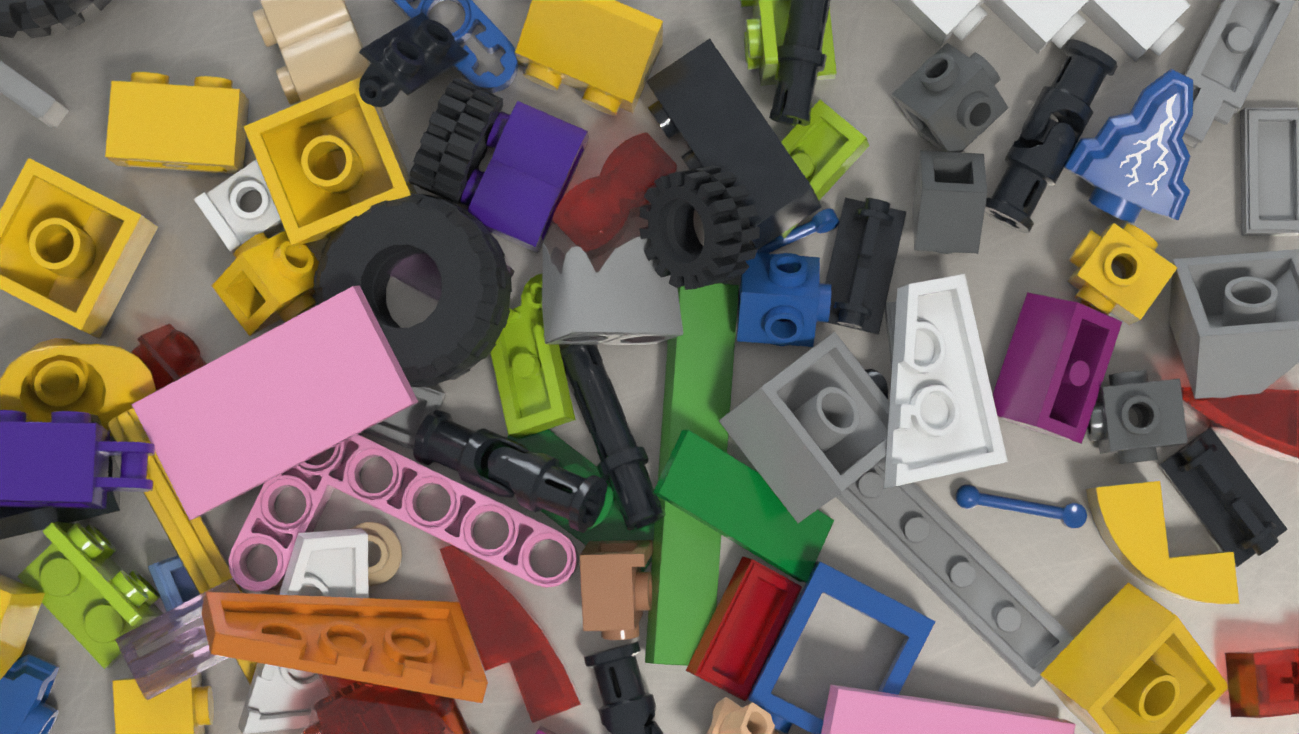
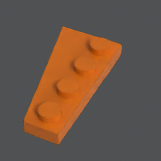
(358, 639)

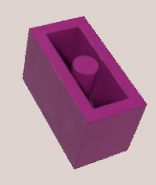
(1055, 366)

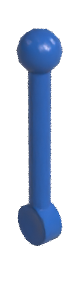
(821, 223)
(1071, 515)

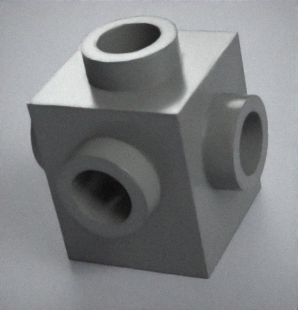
(951, 98)
(1158, 412)

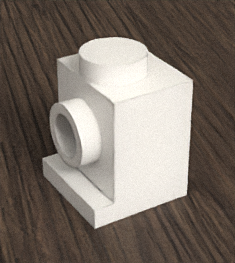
(224, 211)

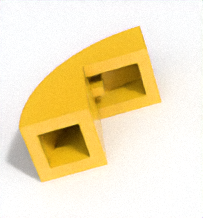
(1135, 532)

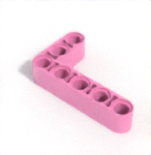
(398, 500)

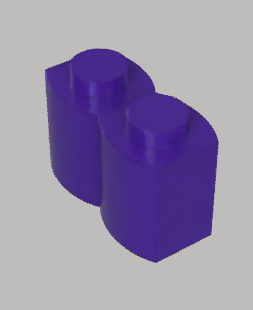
(526, 174)

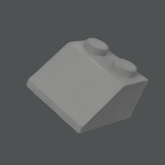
(1236, 320)
(813, 427)

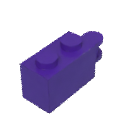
(65, 462)

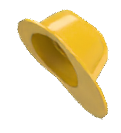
(75, 378)

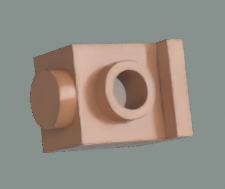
(614, 587)

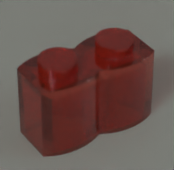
(601, 207)

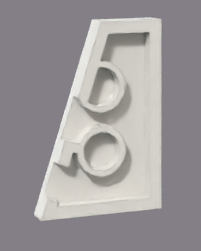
(939, 387)
(319, 565)

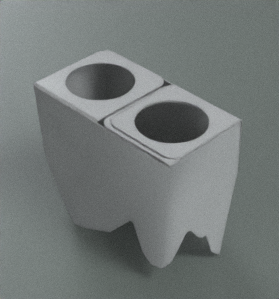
(613, 306)

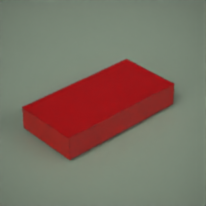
(744, 628)

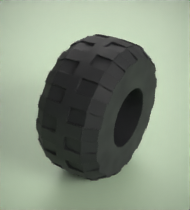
(472, 274)

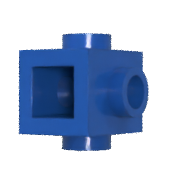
(782, 300)

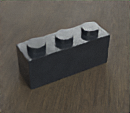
(727, 130)

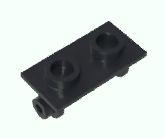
(407, 59)
(863, 263)
(1223, 497)

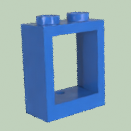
(858, 597)

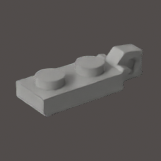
(1231, 60)

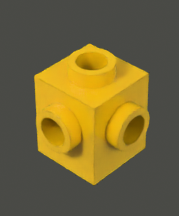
(1141, 268)
(277, 272)

